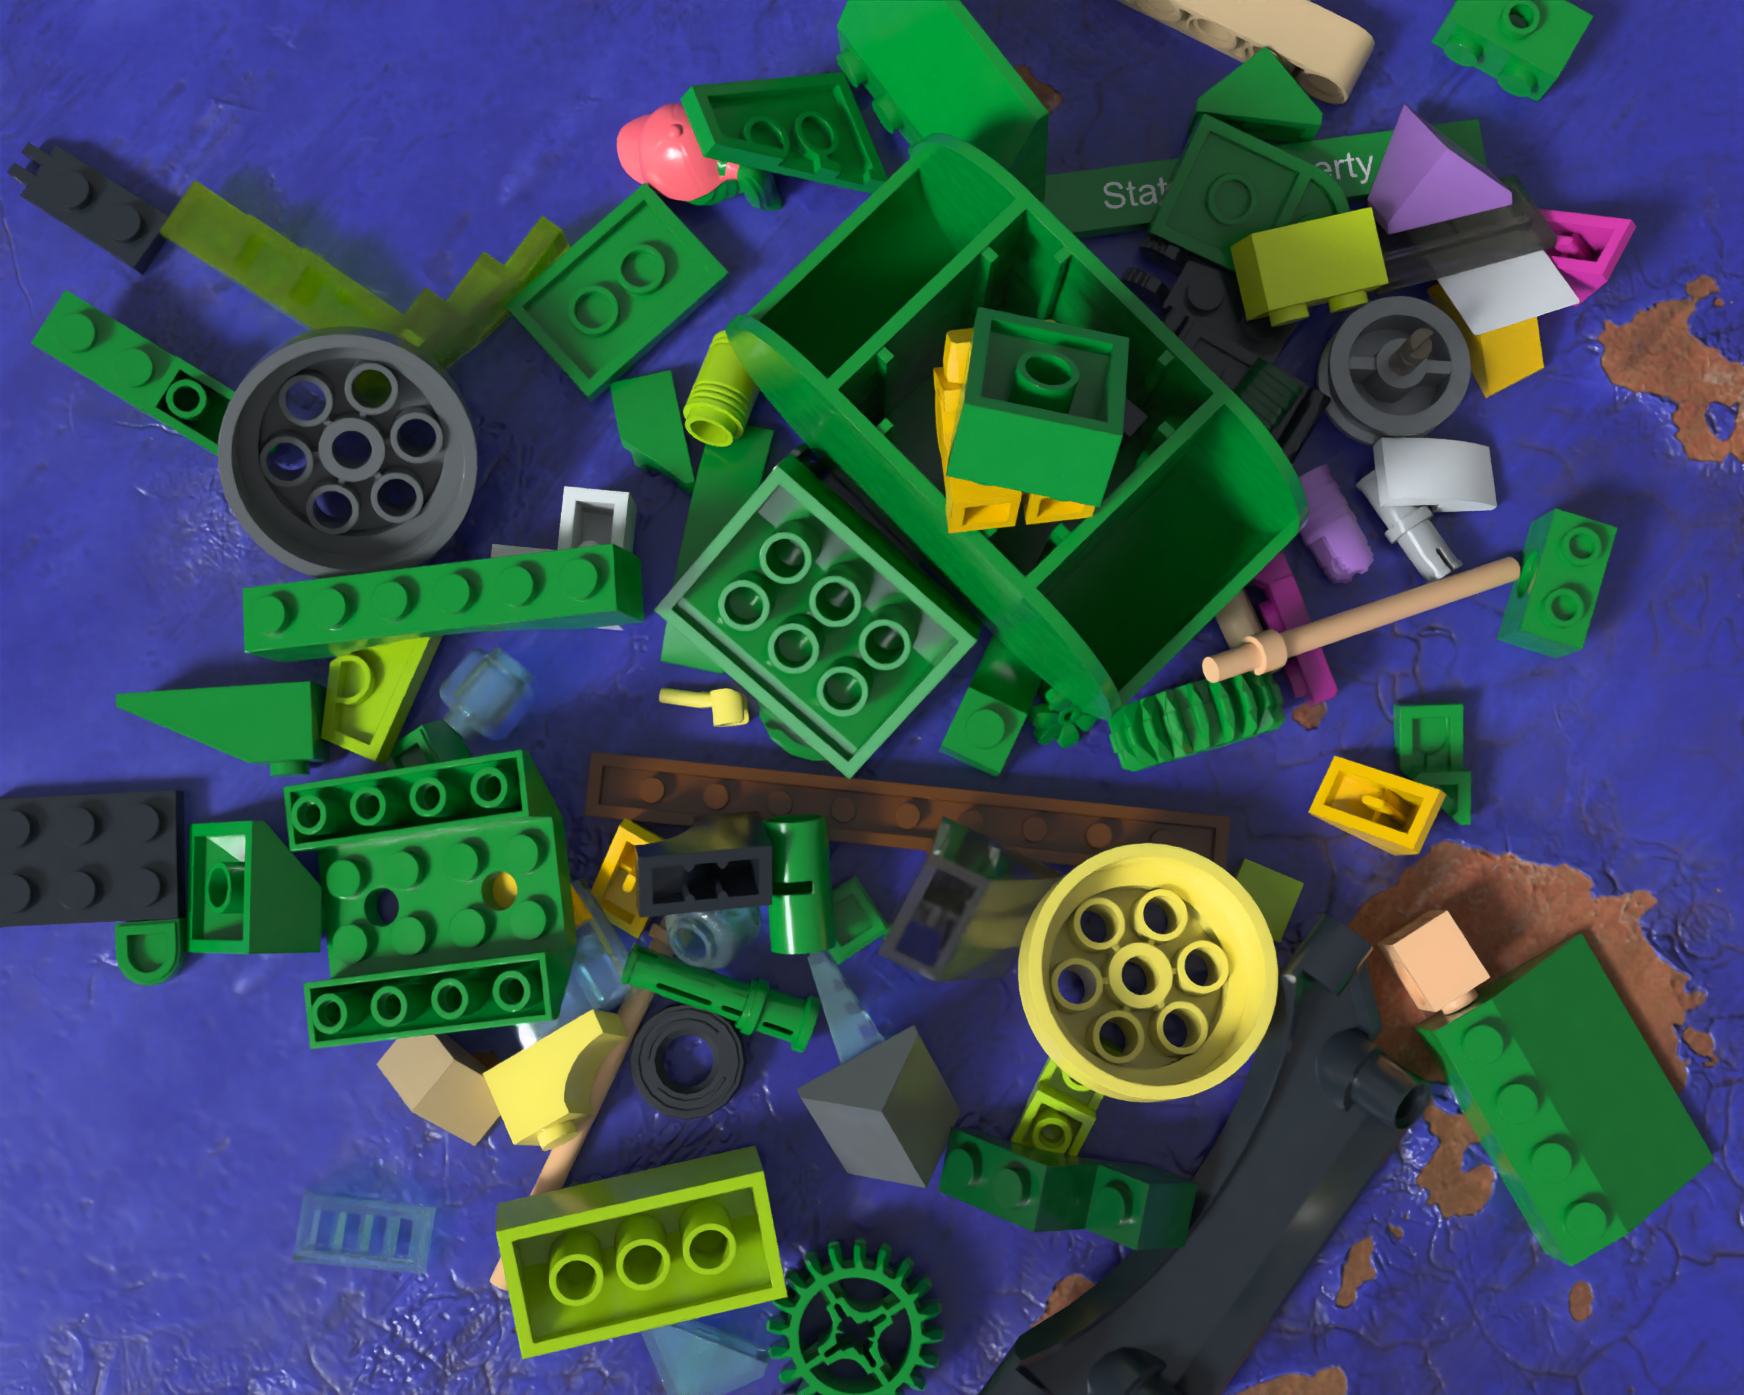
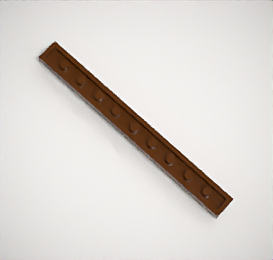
(890, 811)

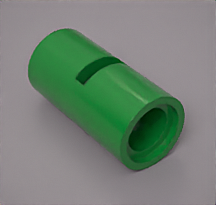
(801, 884)

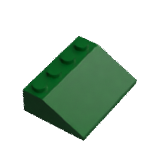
(944, 75)
(820, 616)
(1567, 1100)

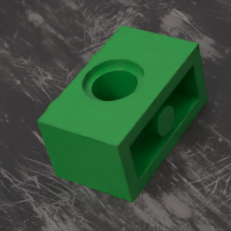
(1557, 583)

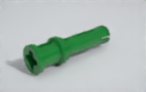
(750, 1004)

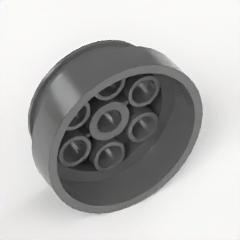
(281, 504)

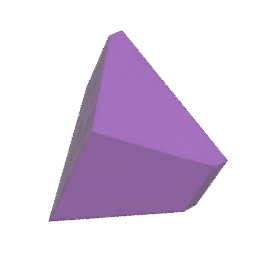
(1430, 179)

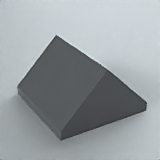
(885, 1111)

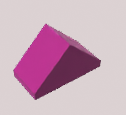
(1586, 248)

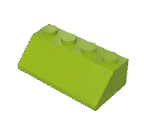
(639, 1251)

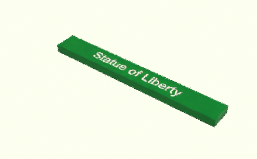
(1127, 195)

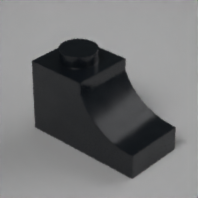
(709, 867)

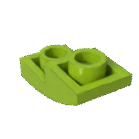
(1059, 1110)

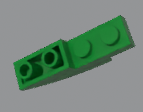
(136, 370)

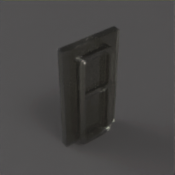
(1465, 241)

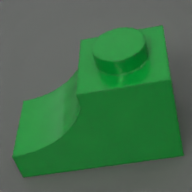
(992, 710)

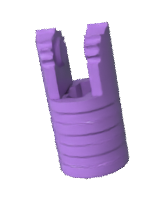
(1333, 528)

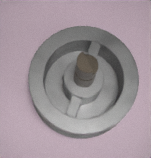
(1393, 370)

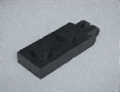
(92, 206)

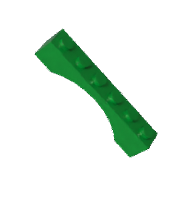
(513, 592)

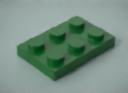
(618, 292)

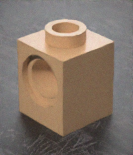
(1435, 962)

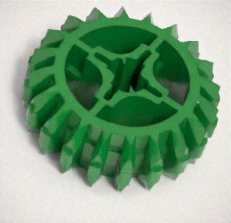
(1195, 719)
(880, 1309)

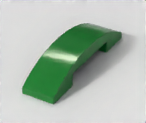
(722, 487)

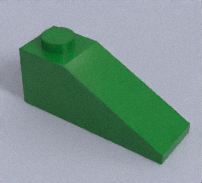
(255, 723)

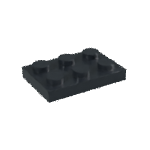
(92, 858)

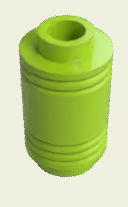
(720, 396)

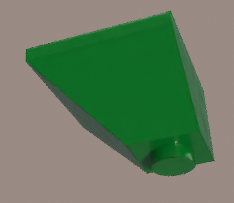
(249, 893)

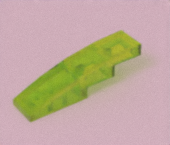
(272, 266)
(475, 306)

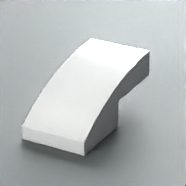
(1434, 473)

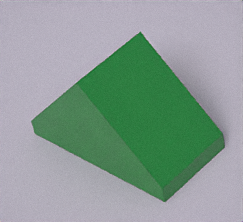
(1261, 102)

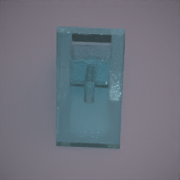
(703, 1359)

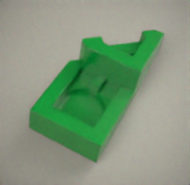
(653, 426)

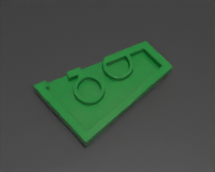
(787, 127)

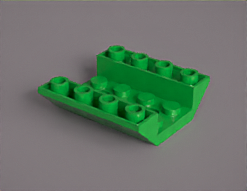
(438, 845)

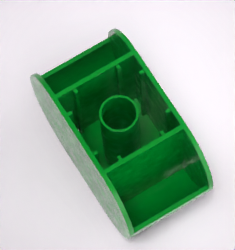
(850, 367)

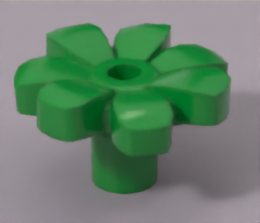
(1058, 718)

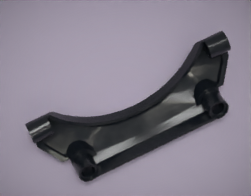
(1267, 1199)

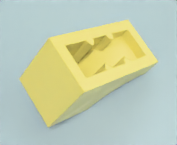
(550, 1083)

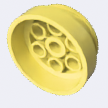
(1205, 917)

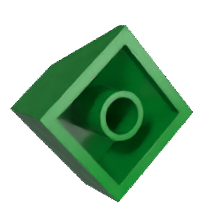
(1040, 407)

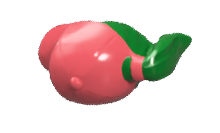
(667, 157)

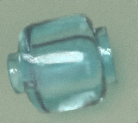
(487, 694)
(712, 937)

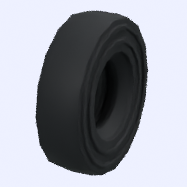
(679, 1099)

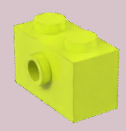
(1309, 265)

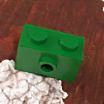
(1513, 40)

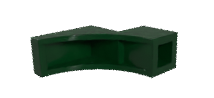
(1062, 1192)

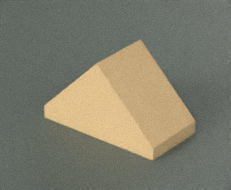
(442, 1084)

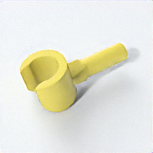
(727, 705)

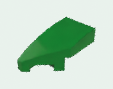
(1431, 751)

